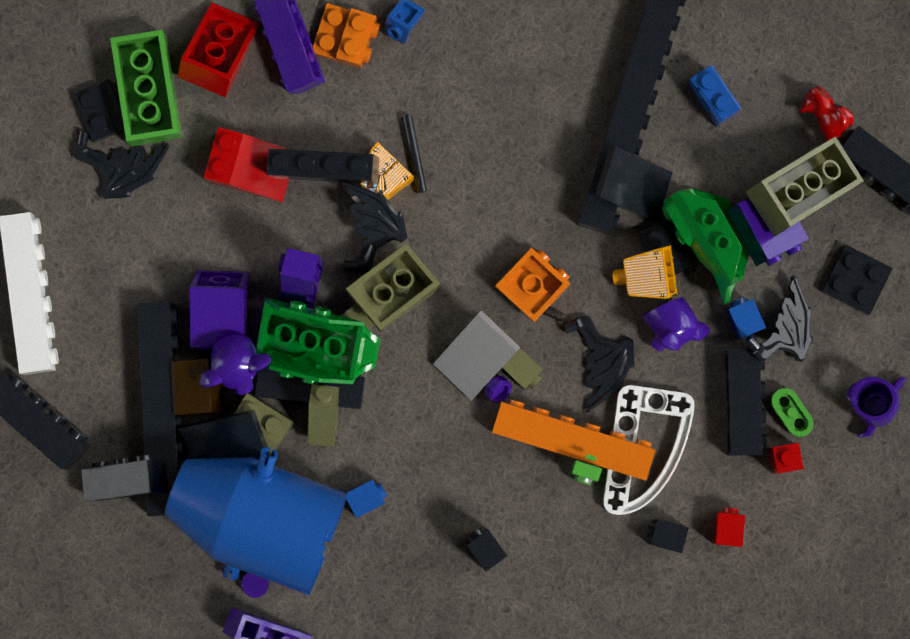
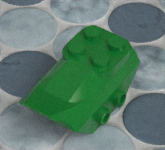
(711, 234)
(315, 343)

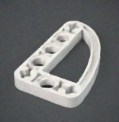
(642, 404)

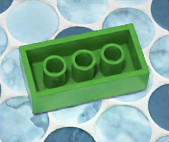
(146, 88)

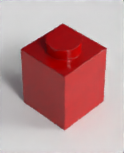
(786, 458)
(729, 528)

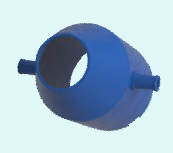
(256, 517)

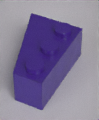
(300, 276)

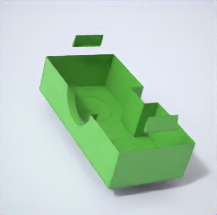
(584, 472)

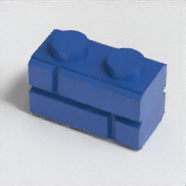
(714, 95)

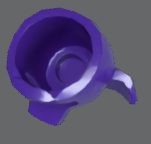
(674, 325)
(234, 364)
(875, 402)

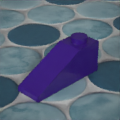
(251, 626)

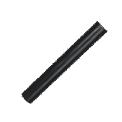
(414, 154)

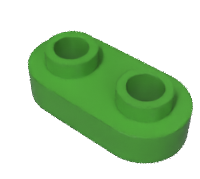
(793, 411)

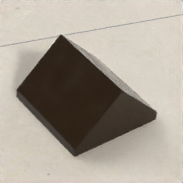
(188, 394)

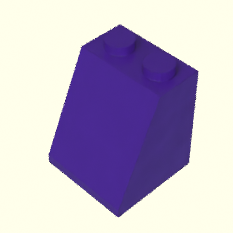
(217, 307)

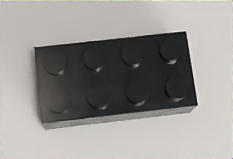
(39, 424)

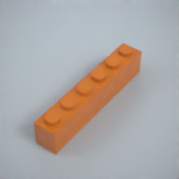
(573, 440)

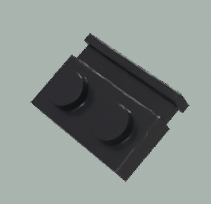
(100, 111)
(664, 235)

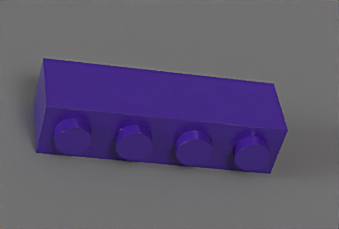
(290, 45)

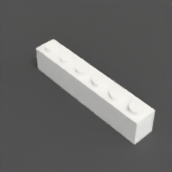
(27, 293)

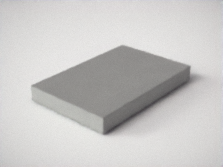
(476, 355)

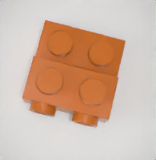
(346, 35)
(533, 284)

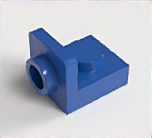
(403, 20)

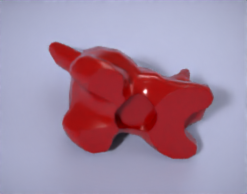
(831, 118)

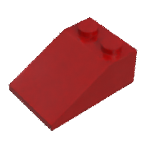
(217, 50)
(242, 165)

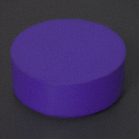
(498, 389)
(254, 585)

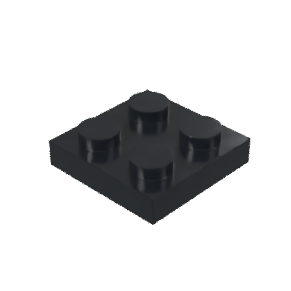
(857, 280)

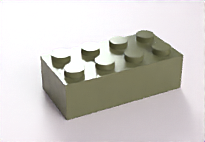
(804, 186)

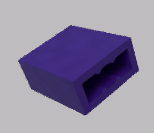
(758, 238)

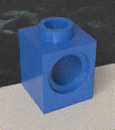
(745, 318)
(366, 498)

